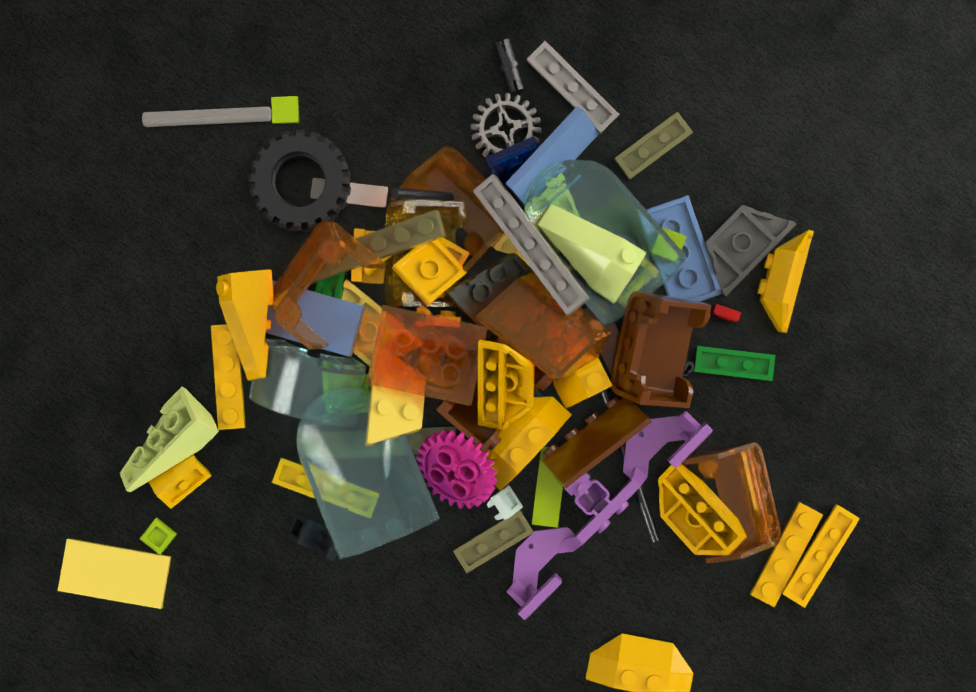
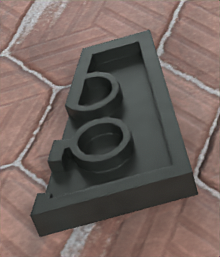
(483, 287)

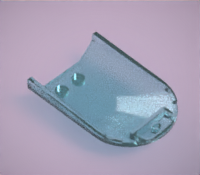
(603, 200)
(361, 490)

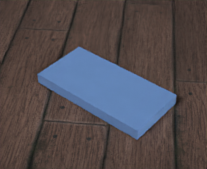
(563, 144)
(695, 276)
(329, 317)

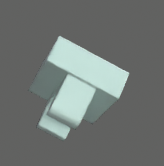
(506, 503)

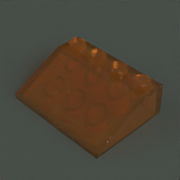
(541, 331)
(426, 355)

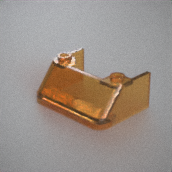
(453, 173)
(325, 244)
(746, 492)

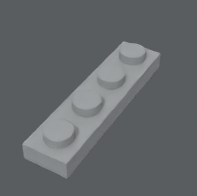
(572, 86)

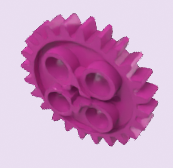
(456, 469)

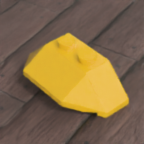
(783, 279)
(503, 385)
(526, 438)
(697, 514)
(639, 665)

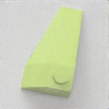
(597, 254)
(177, 435)

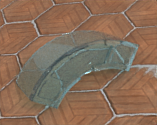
(299, 379)

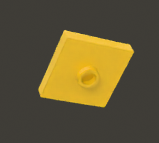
(429, 270)

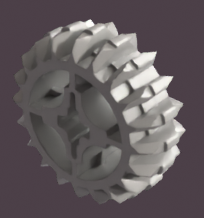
(494, 131)

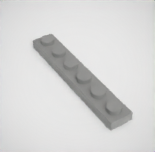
(531, 244)

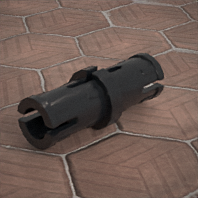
(509, 66)

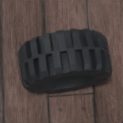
(275, 155)

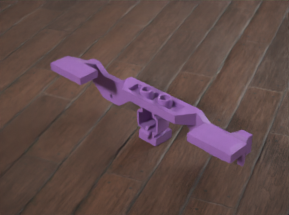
(594, 499)

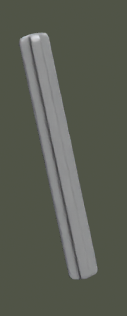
(206, 116)

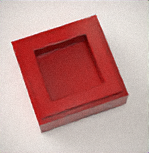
(725, 313)

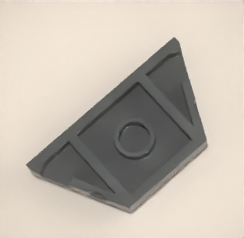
(743, 243)

